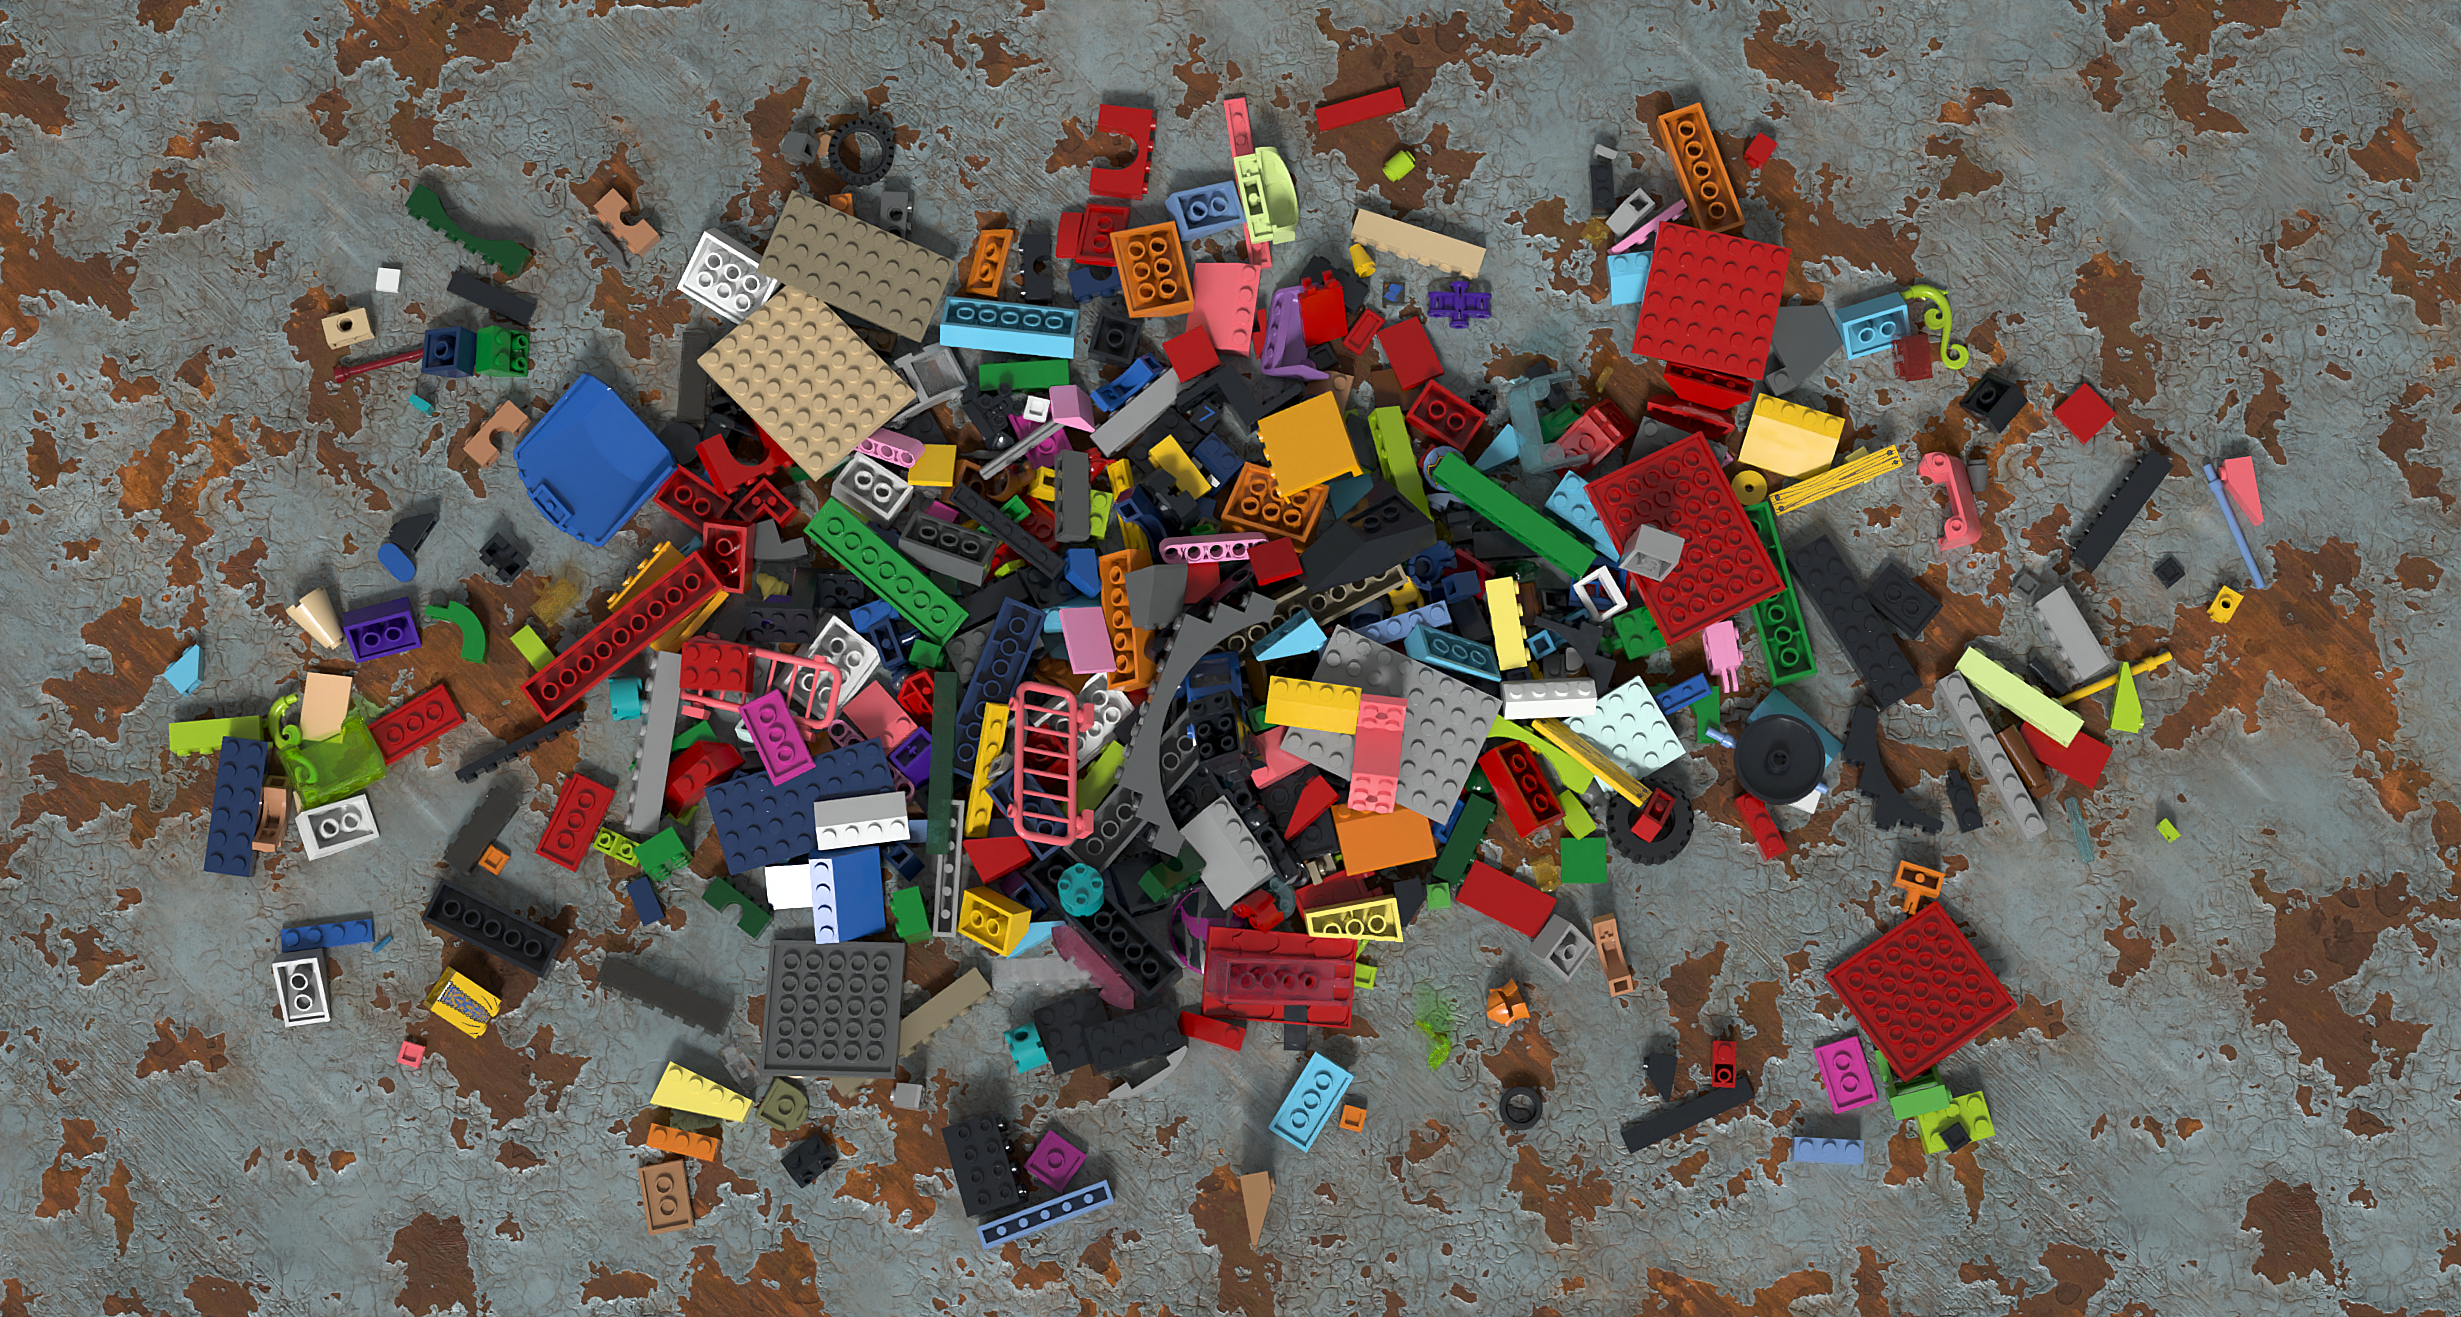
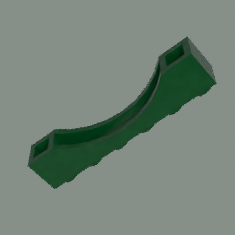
(506, 254)

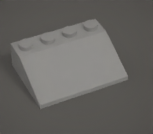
(1229, 850)

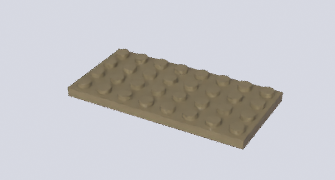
(856, 266)

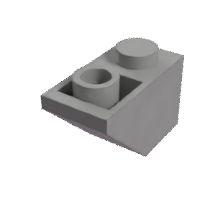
(1630, 213)

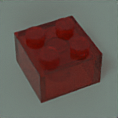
(1912, 356)

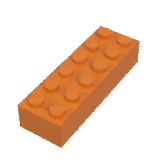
(1700, 170)
(1127, 643)

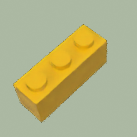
(1172, 458)

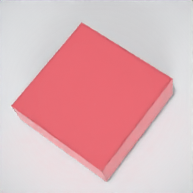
(411, 1054)

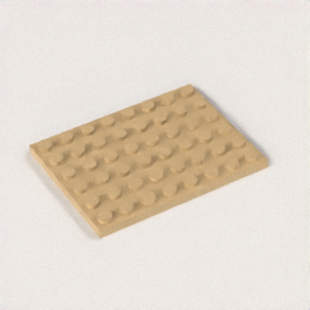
(806, 379)

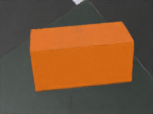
(990, 263)

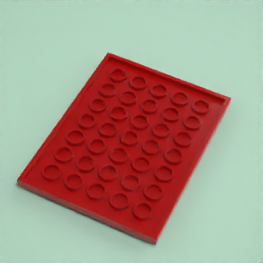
(1722, 557)

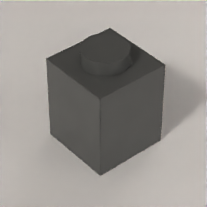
(800, 147)

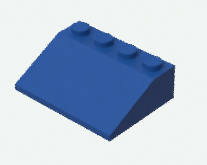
(846, 893)

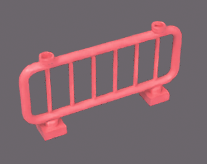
(1079, 720)
(804, 723)

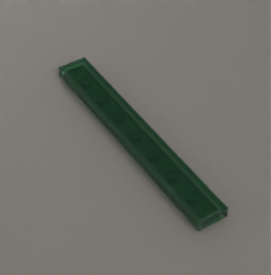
(942, 763)

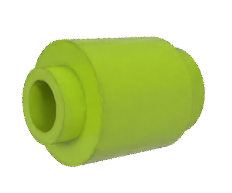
(1399, 165)

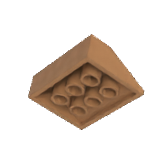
(1257, 1196)

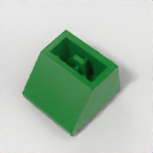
(502, 352)

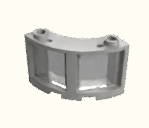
(934, 378)

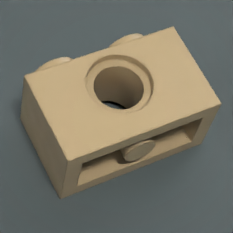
(360, 330)

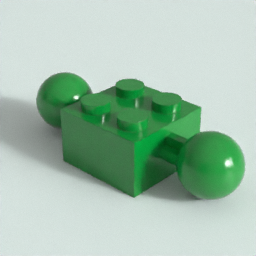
(1635, 635)

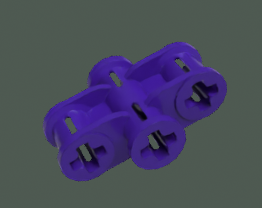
(1468, 305)

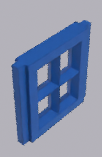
(1599, 602)

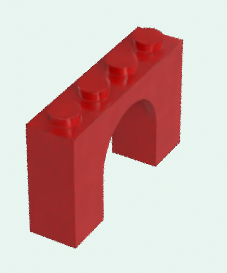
(1128, 182)
(728, 473)

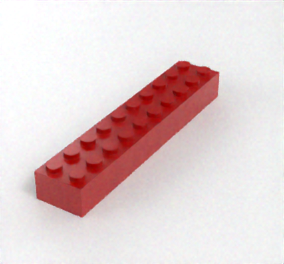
(623, 635)

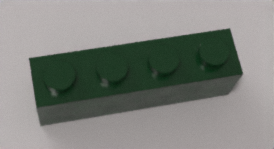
(1464, 840)

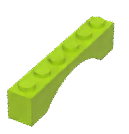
(1570, 771)

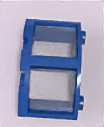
(1211, 676)

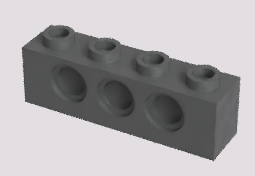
(896, 202)

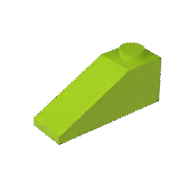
(2125, 708)

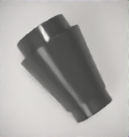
(1978, 474)

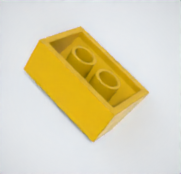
(993, 919)

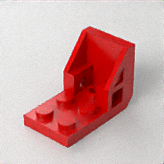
(1596, 433)

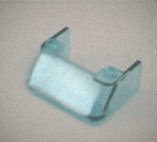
(1533, 453)

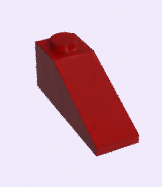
(1314, 800)
(1211, 1031)

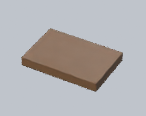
(666, 1197)

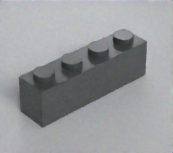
(1072, 497)

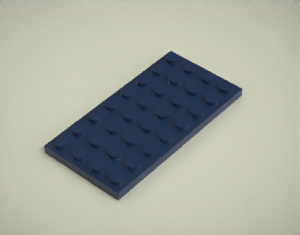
(775, 823)

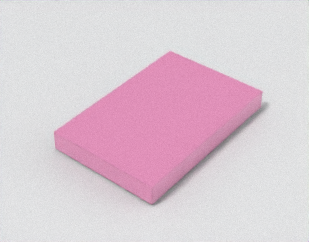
(1087, 640)

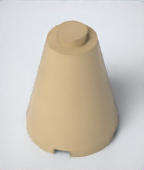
(318, 618)

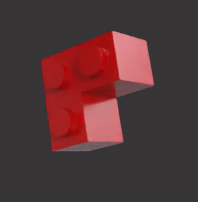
(765, 500)

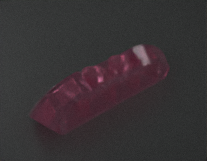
(1070, 946)

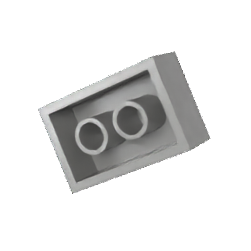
(1652, 552)

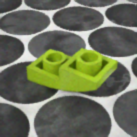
(532, 648)
(1576, 818)
(616, 846)

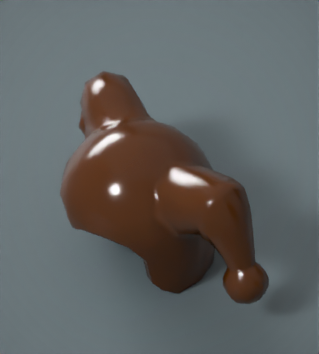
(1010, 483)

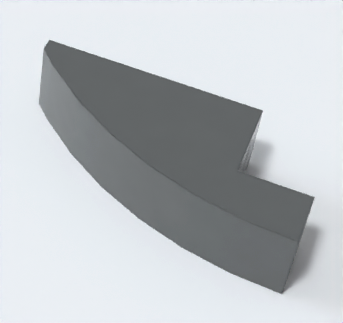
(770, 549)

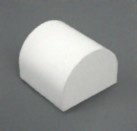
(1573, 661)

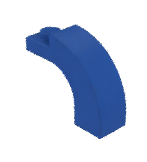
(1128, 384)

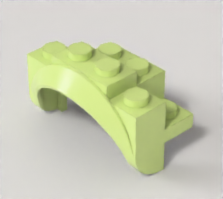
(1267, 196)

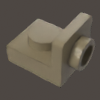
(1321, 868)

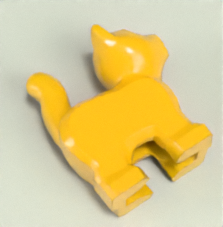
(1407, 595)

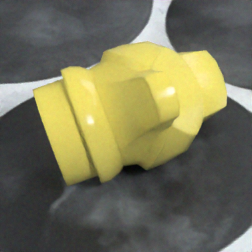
(770, 585)

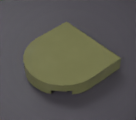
(783, 1107)

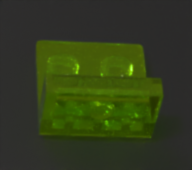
(1437, 1057)

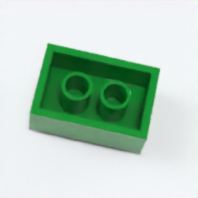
(663, 854)
(912, 914)

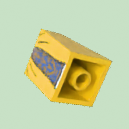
(462, 1002)

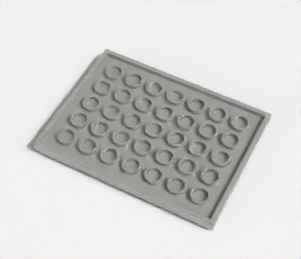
(1440, 730)

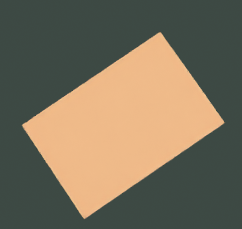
(324, 705)

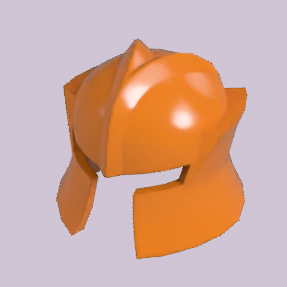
(1506, 1004)

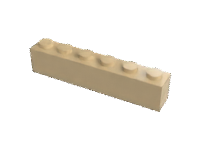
(1418, 244)

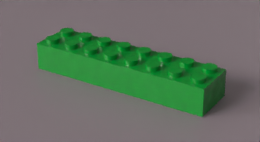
(1514, 516)
(1778, 618)

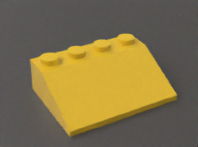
(1790, 438)

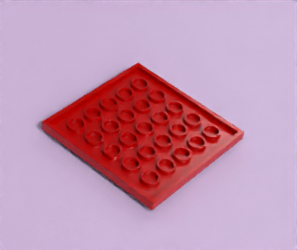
(1710, 300)
(1921, 992)

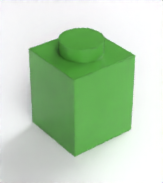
(1438, 896)

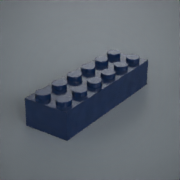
(237, 806)

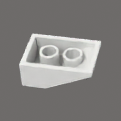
(336, 827)

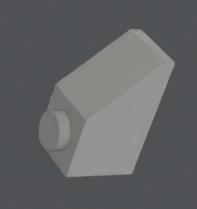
(908, 1096)

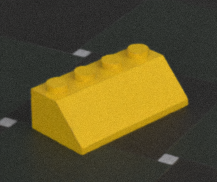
(1313, 705)

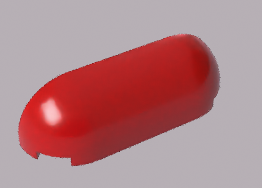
(1690, 416)

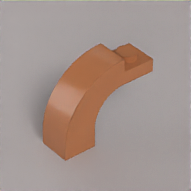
(275, 814)
(1610, 955)

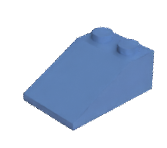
(1205, 210)

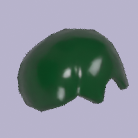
(1478, 783)

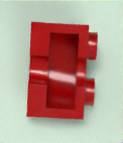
(1259, 909)

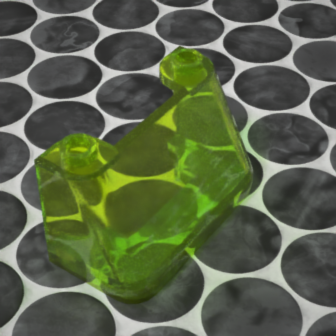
(334, 765)

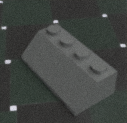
(948, 548)

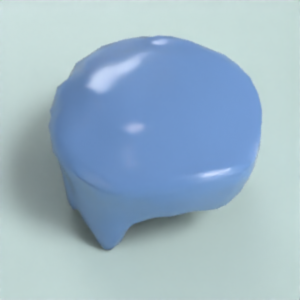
(1366, 614)

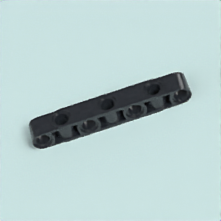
(1235, 586)

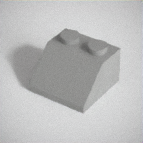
(1561, 947)

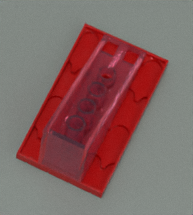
(1259, 973)

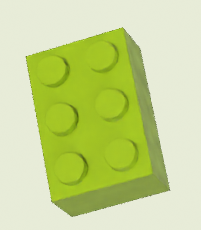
(1967, 1109)

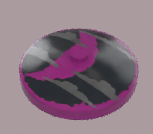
(1190, 925)

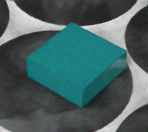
(421, 405)

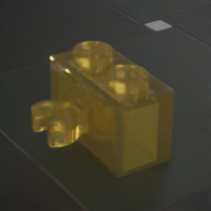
(554, 601)

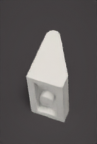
(1611, 589)

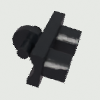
(725, 405)

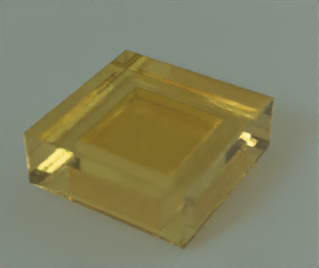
(1595, 232)
(1603, 379)

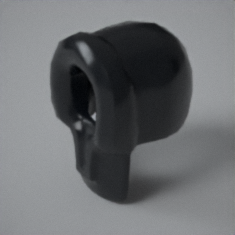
(729, 429)

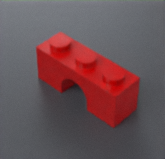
(1762, 827)

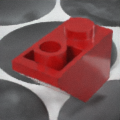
(1723, 1064)

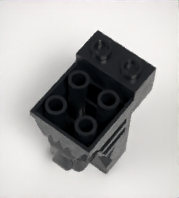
(1223, 737)

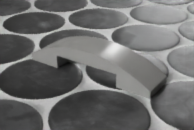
(1006, 760)
(1125, 1091)

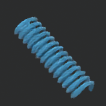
(379, 945)

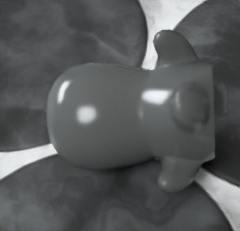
(1596, 798)

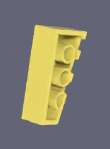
(1506, 623)
(1359, 919)
(695, 1094)

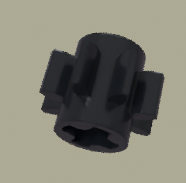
(1483, 401)

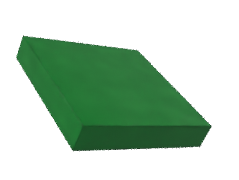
(1583, 861)

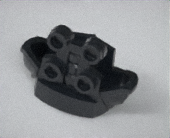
(992, 414)

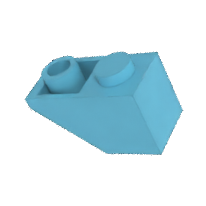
(188, 671)

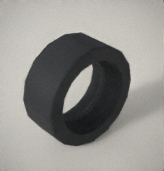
(1520, 1090)

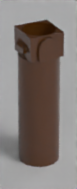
(2024, 761)

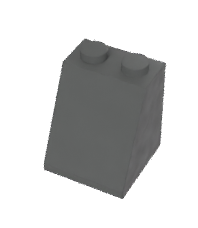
(1156, 595)

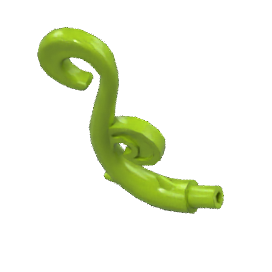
(1937, 295)
(272, 722)

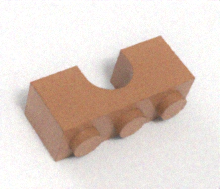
(639, 238)
(508, 419)

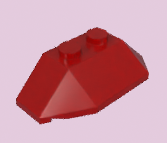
(1707, 386)
(917, 697)
(695, 769)

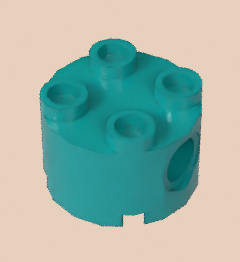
(624, 697)
(1081, 890)
(1026, 1047)

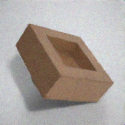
(824, 139)

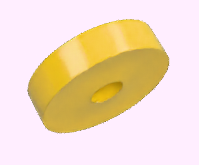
(1754, 480)

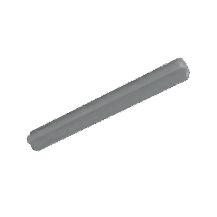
(1019, 449)

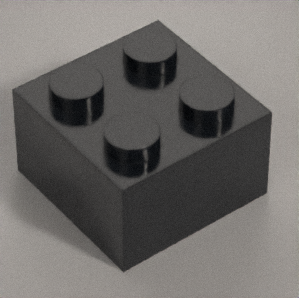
(1115, 340)

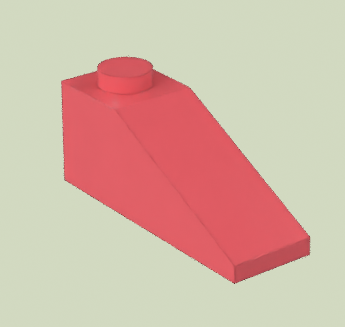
(2241, 484)

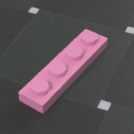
(1640, 234)

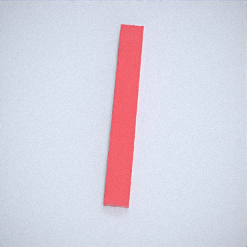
(1242, 145)

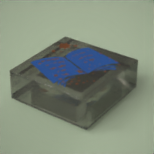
(1393, 293)

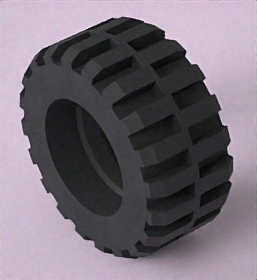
(1653, 852)

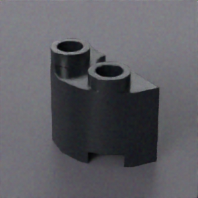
(503, 557)

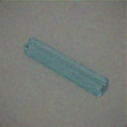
(2079, 829)

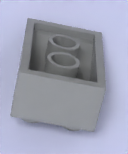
(302, 987)

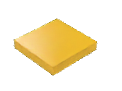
(934, 467)

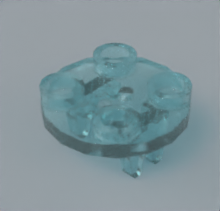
(1287, 898)

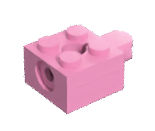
(1722, 652)

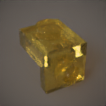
(1545, 873)

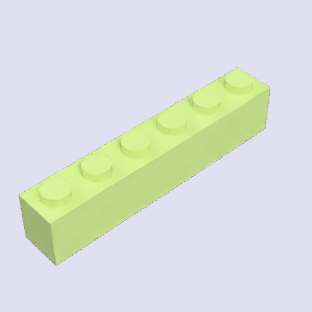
(2019, 697)

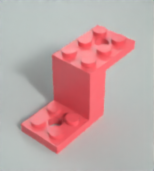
(1377, 753)

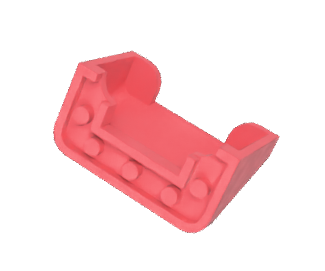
(1965, 525)

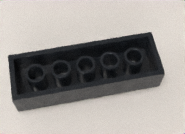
(494, 929)

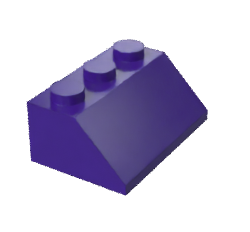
(381, 629)

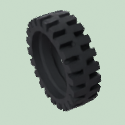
(861, 178)

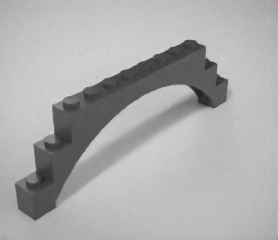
(1141, 758)

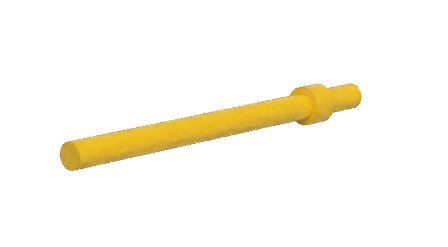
(2147, 665)

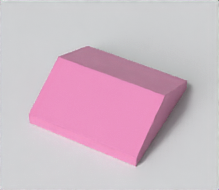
(1072, 407)

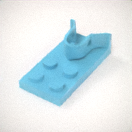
(1311, 1101)

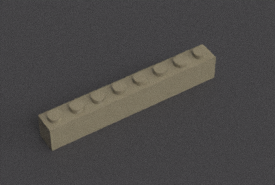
(927, 1020)

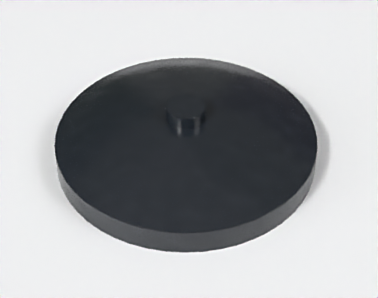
(1779, 759)

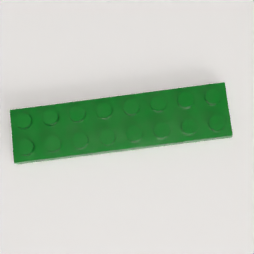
(886, 571)

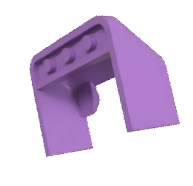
(1284, 347)

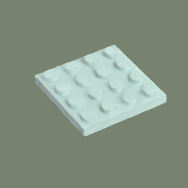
(1628, 731)

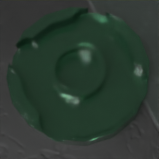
(1520, 570)

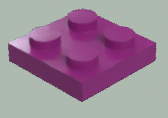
(1055, 1161)

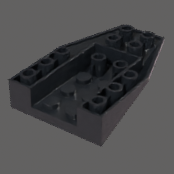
(1366, 540)

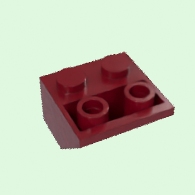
(1467, 562)

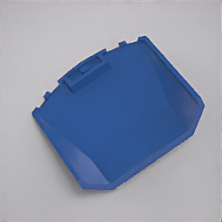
(592, 462)

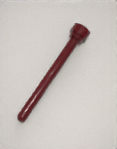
(343, 372)

